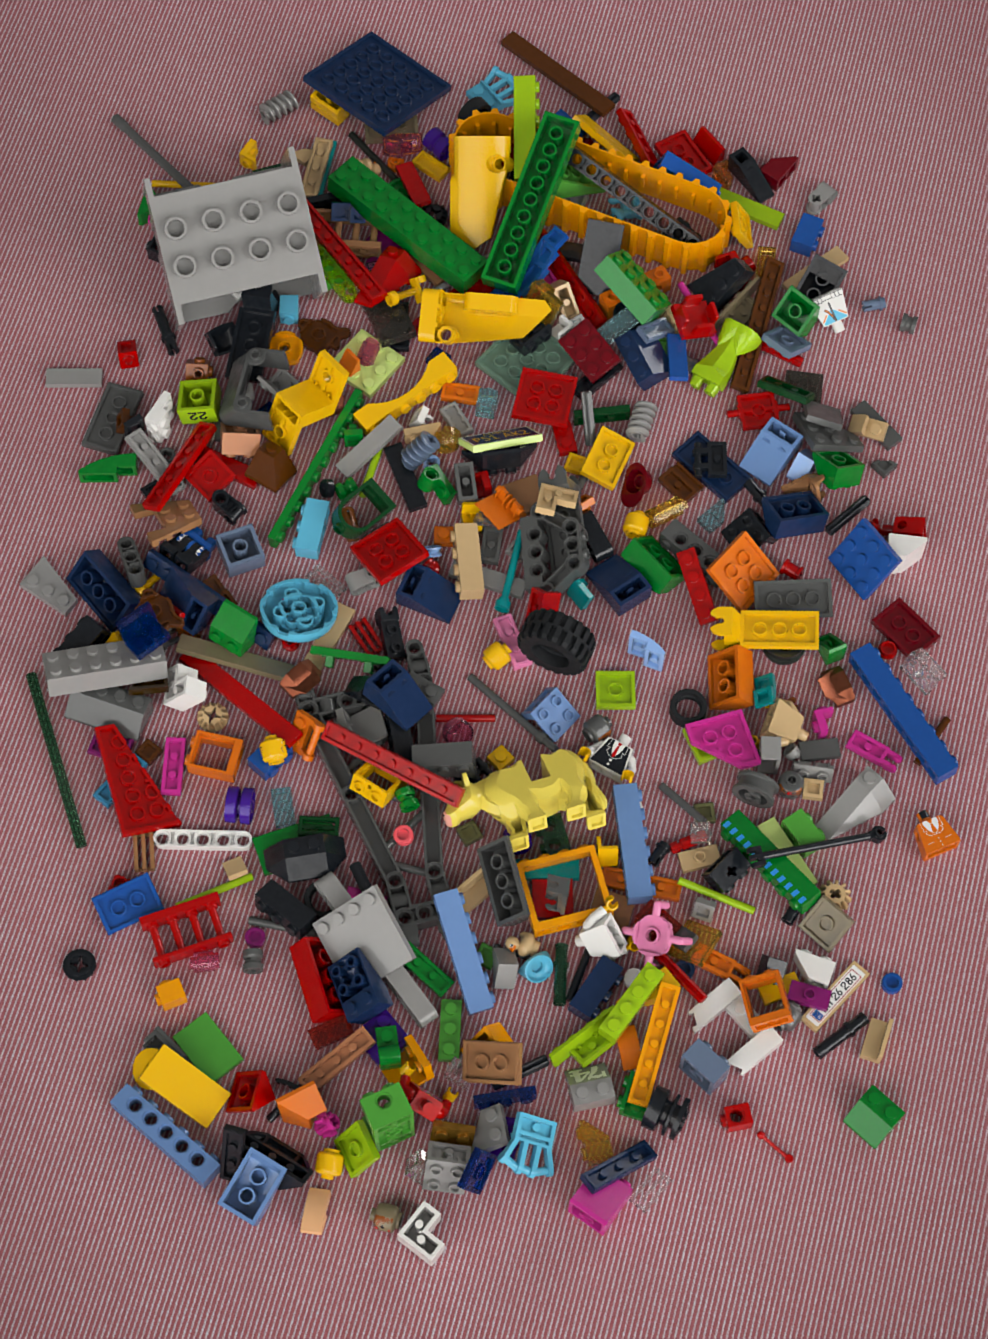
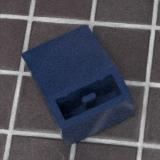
(620, 584)
(428, 593)
(190, 598)
(397, 695)
(359, 987)

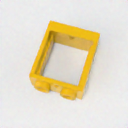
(374, 792)

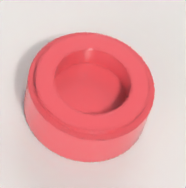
(403, 835)

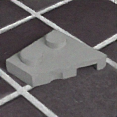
(491, 1129)

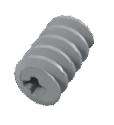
(277, 105)
(641, 421)

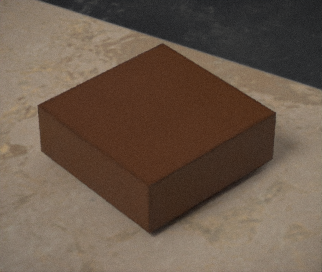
(148, 751)

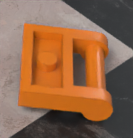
(307, 723)

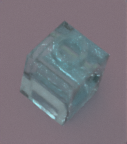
(486, 403)

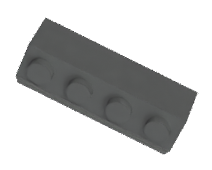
(111, 707)
(503, 882)

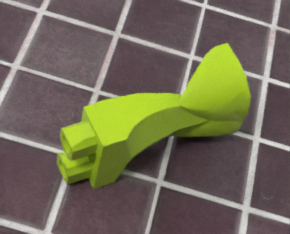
(719, 364)

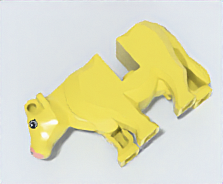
(515, 799)

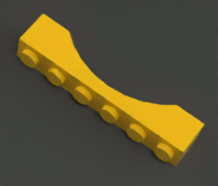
(438, 372)

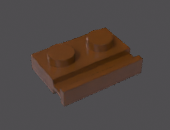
(680, 482)

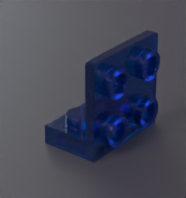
(142, 631)

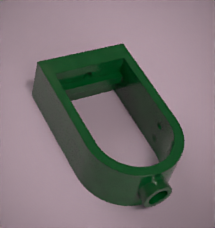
(377, 498)

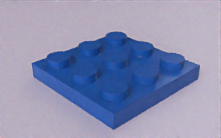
(865, 559)

